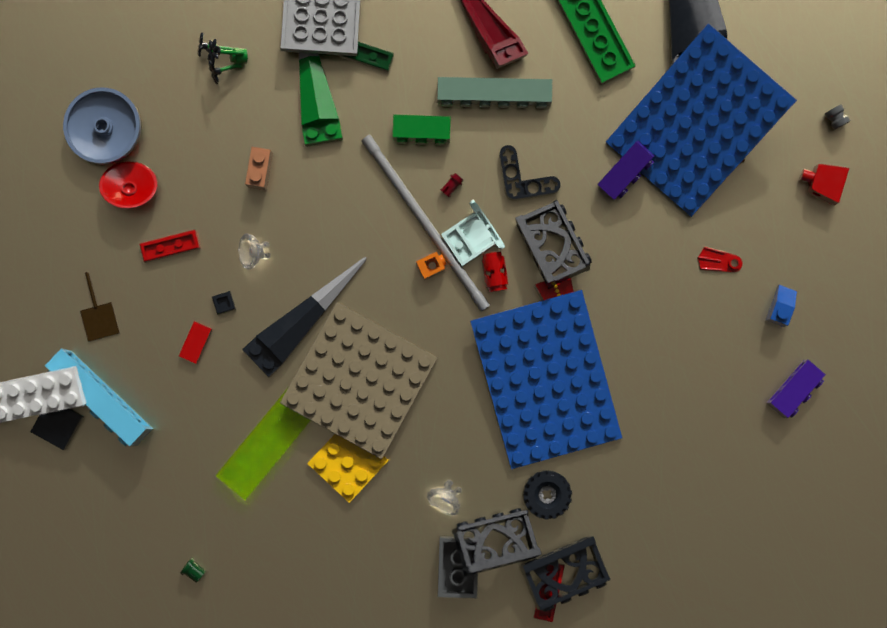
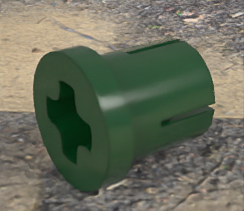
(193, 570)

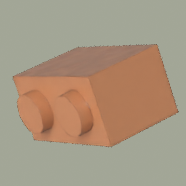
(259, 168)

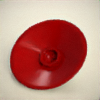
(128, 184)

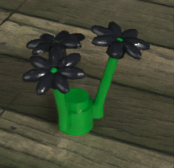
(237, 55)

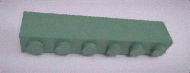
(494, 92)

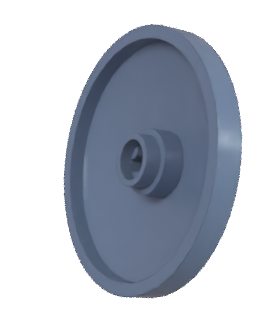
(102, 125)

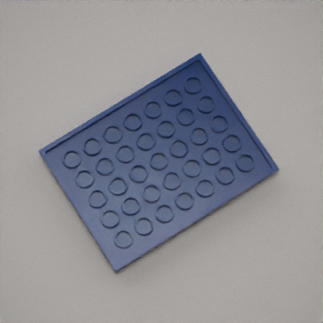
(702, 119)
(546, 379)

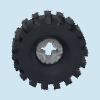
(560, 494)

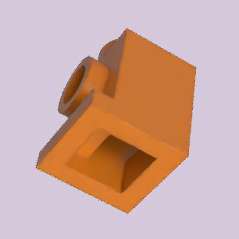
(423, 265)

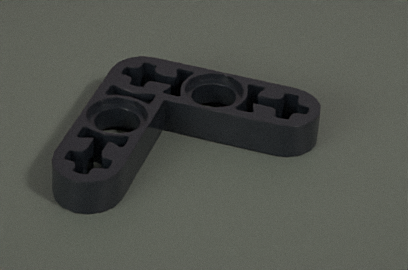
(523, 185)

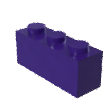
(626, 170)
(796, 389)

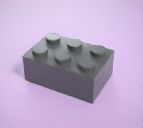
(450, 576)

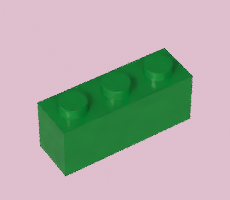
(421, 129)

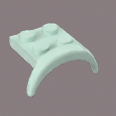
(472, 236)

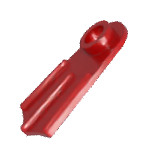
(717, 260)

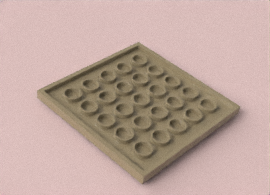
(358, 380)

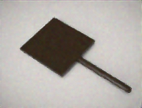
(98, 320)

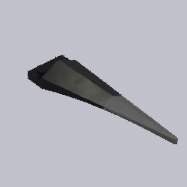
(279, 340)

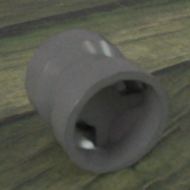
(837, 117)

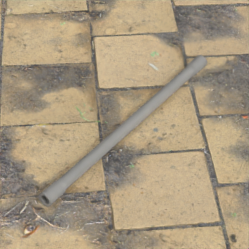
(375, 151)

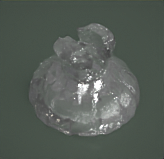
(251, 251)
(445, 499)

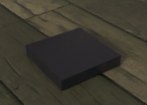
(57, 427)

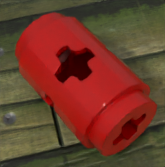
(493, 263)

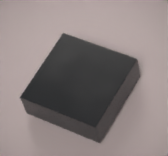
(223, 303)

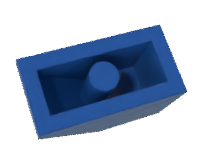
(782, 306)

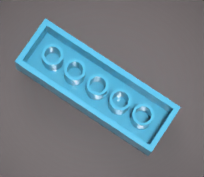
(104, 401)

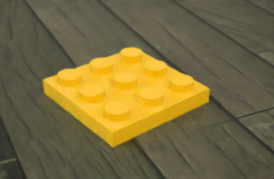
(346, 466)

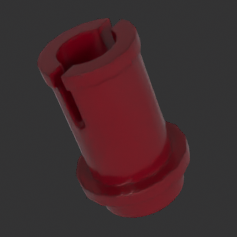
(452, 184)

